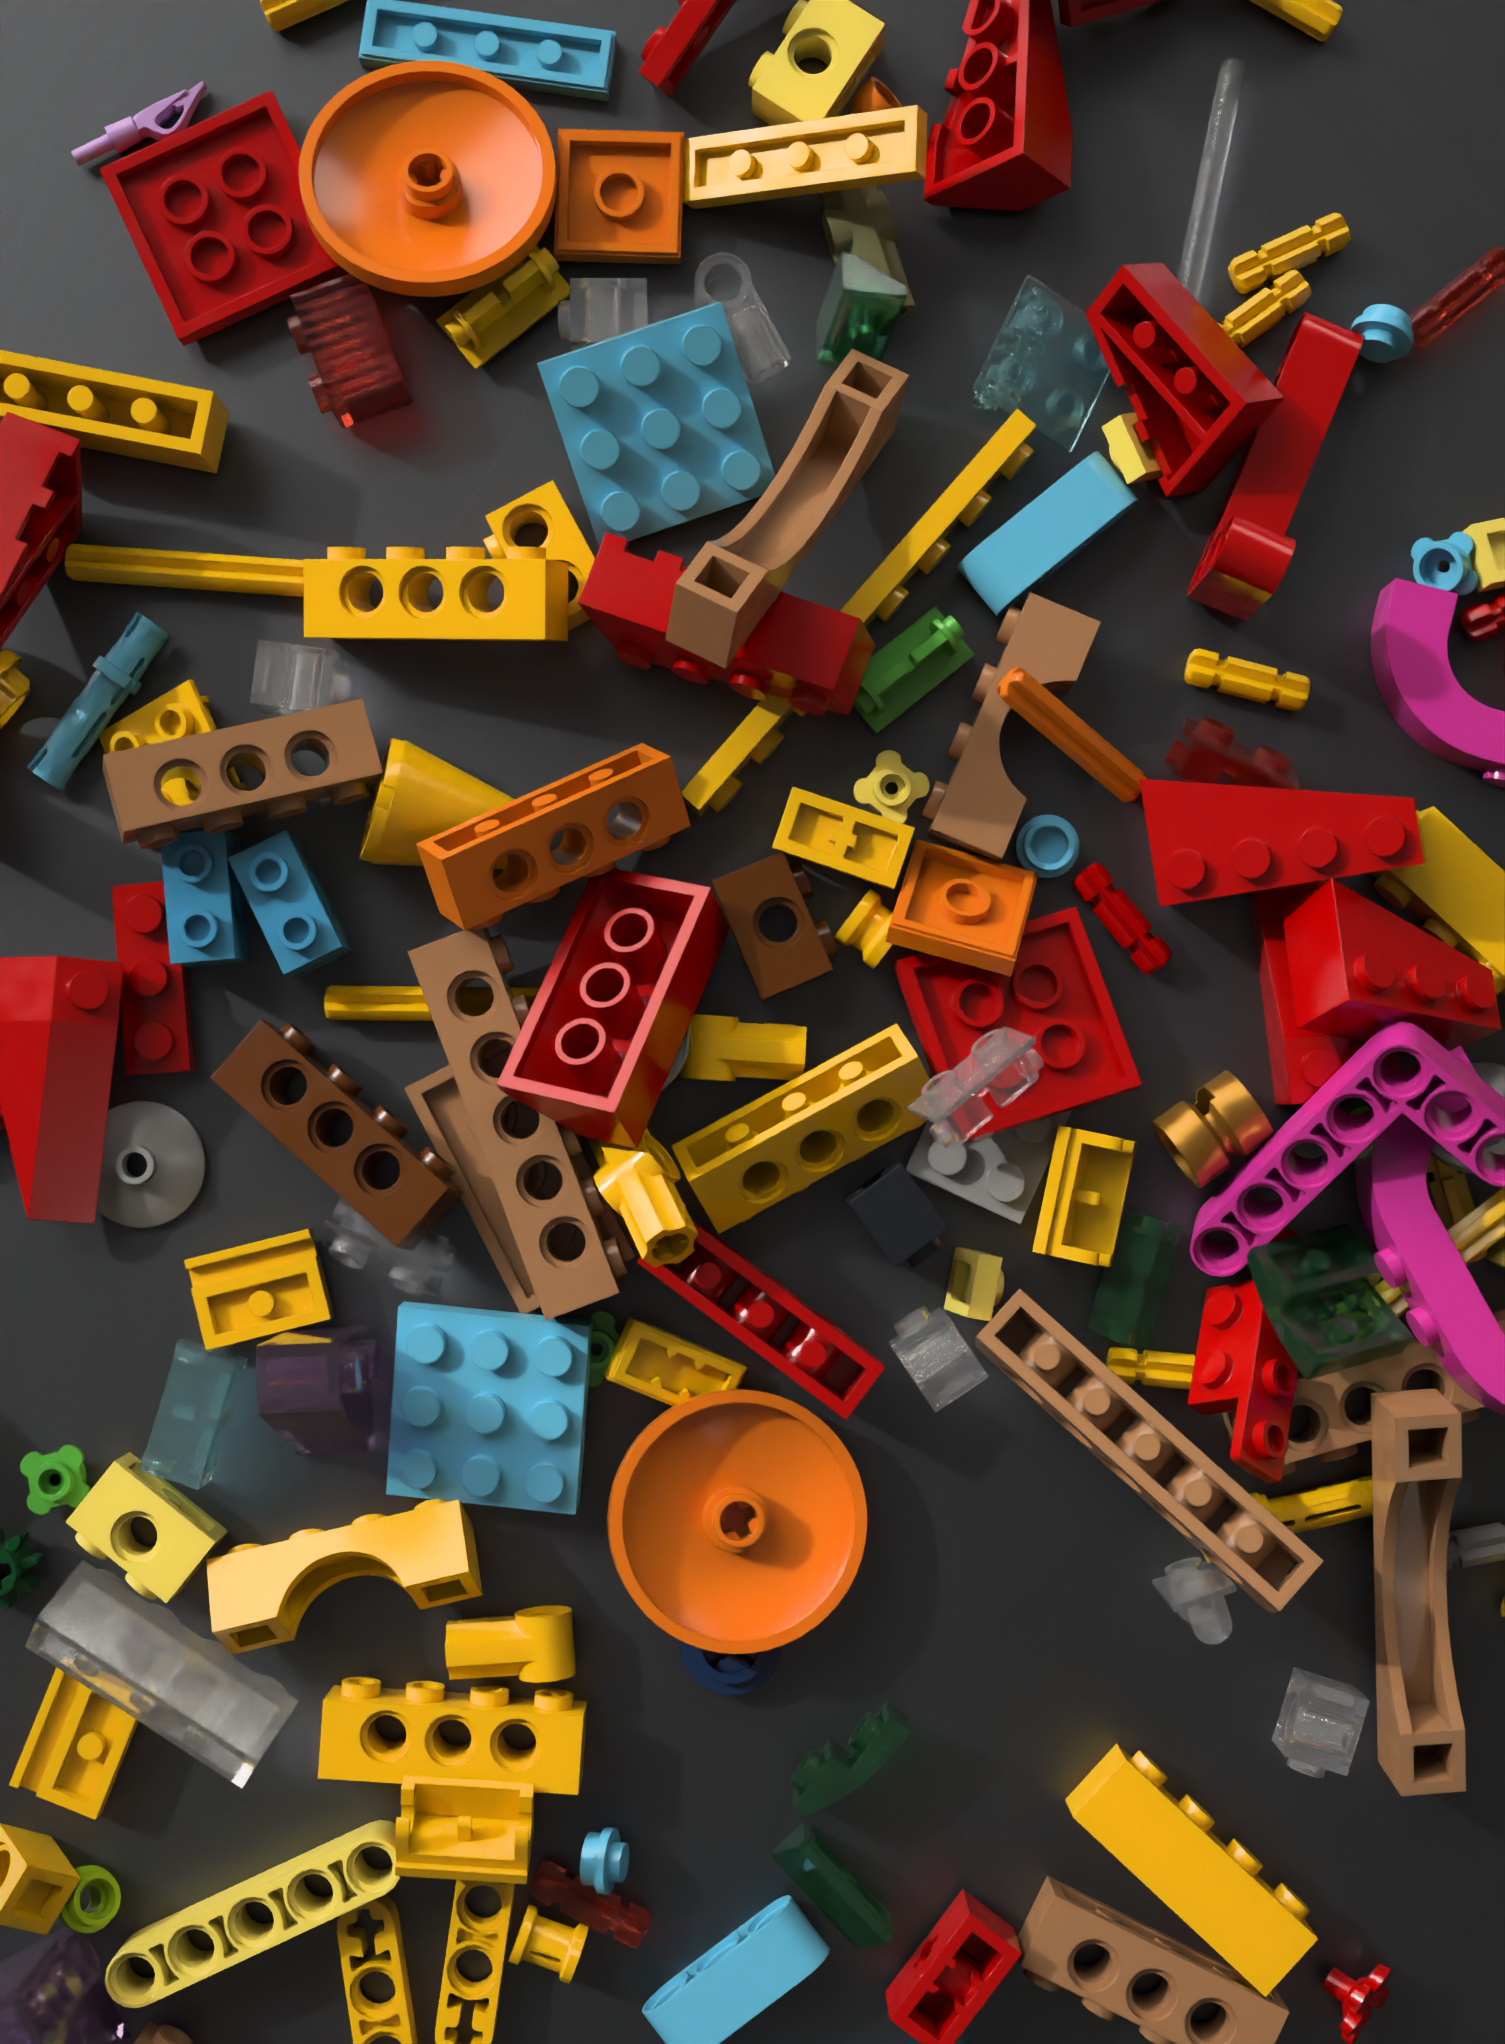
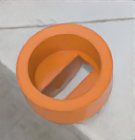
(873, 97)

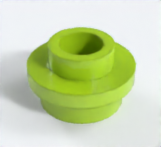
(103, 1905)

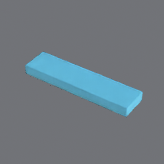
(513, 49)

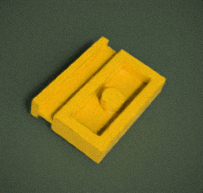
(259, 1289)
(74, 1747)

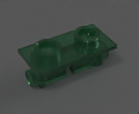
(1136, 1282)

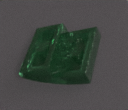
(1326, 1301)

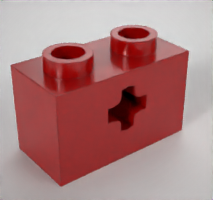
(952, 1972)

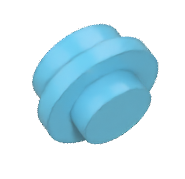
(1385, 333)
(1047, 846)
(604, 1860)

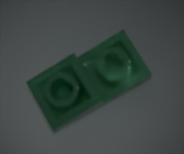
(835, 1773)

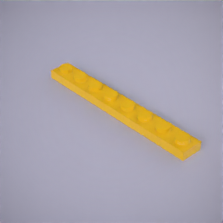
(878, 596)

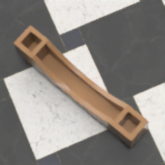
(745, 570)
(1413, 1501)

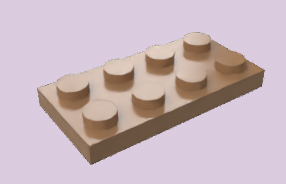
(454, 1138)

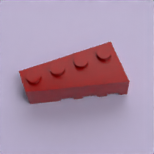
(793, 652)
(1253, 839)

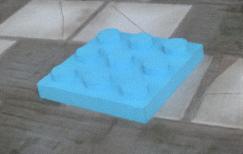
(659, 424)
(489, 1407)

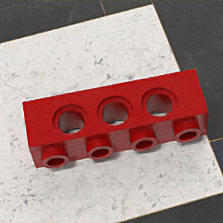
(772, 1321)

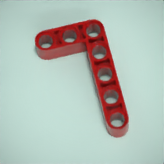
(1248, 542)

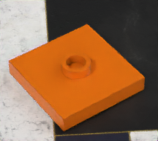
(619, 196)
(962, 907)

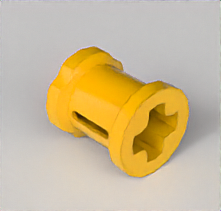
(548, 1944)

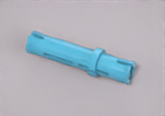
(99, 700)

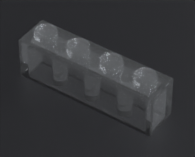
(161, 1672)

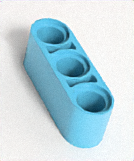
(1047, 533)
(737, 1977)

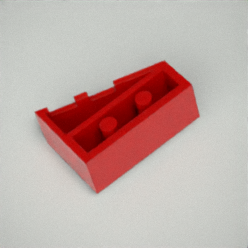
(1182, 374)

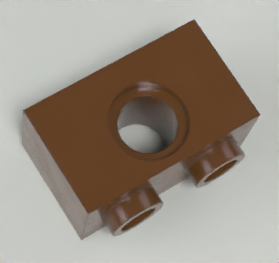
(744, 900)

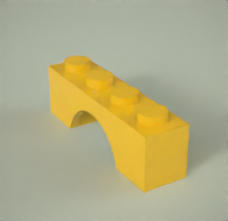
(266, 1589)

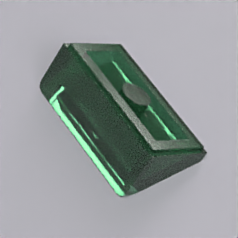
(857, 311)
(834, 1888)

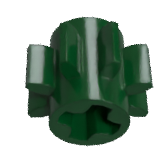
(22, 1562)

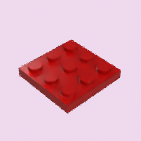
(221, 218)
(1050, 995)

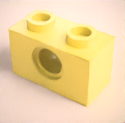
(821, 29)
(183, 1529)

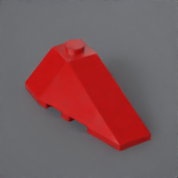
(1006, 115)
(1298, 1057)
(57, 1078)

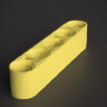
(235, 1933)

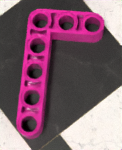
(1347, 1135)

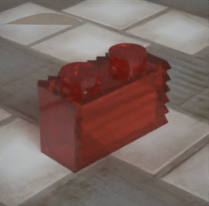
(350, 349)

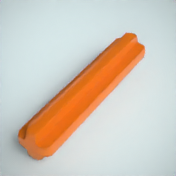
(1070, 734)

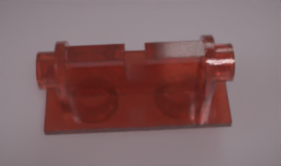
(1214, 751)

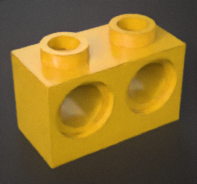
(562, 543)

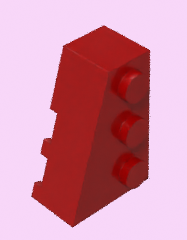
(36, 511)
(1369, 968)

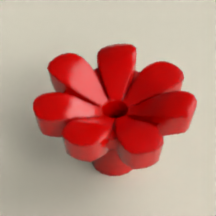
(1358, 1998)

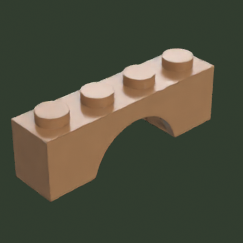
(980, 802)

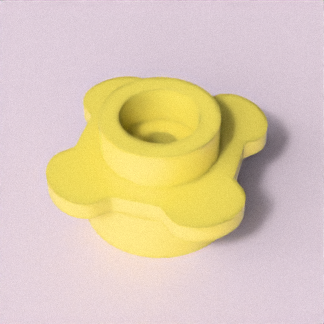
(888, 770)

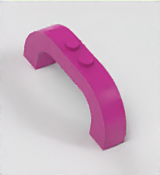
(1420, 687)
(1423, 1259)

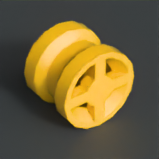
(867, 929)

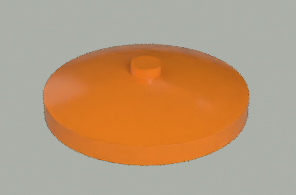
(428, 178)
(737, 1521)

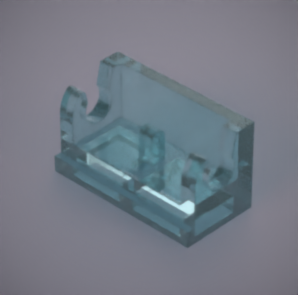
(193, 1414)

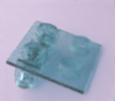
(1044, 365)

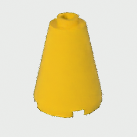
(419, 800)

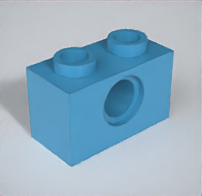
(204, 901)
(290, 904)

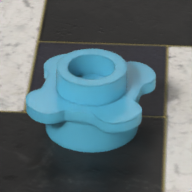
(1455, 550)

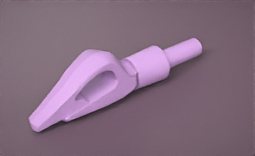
(144, 124)

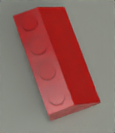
(616, 1004)

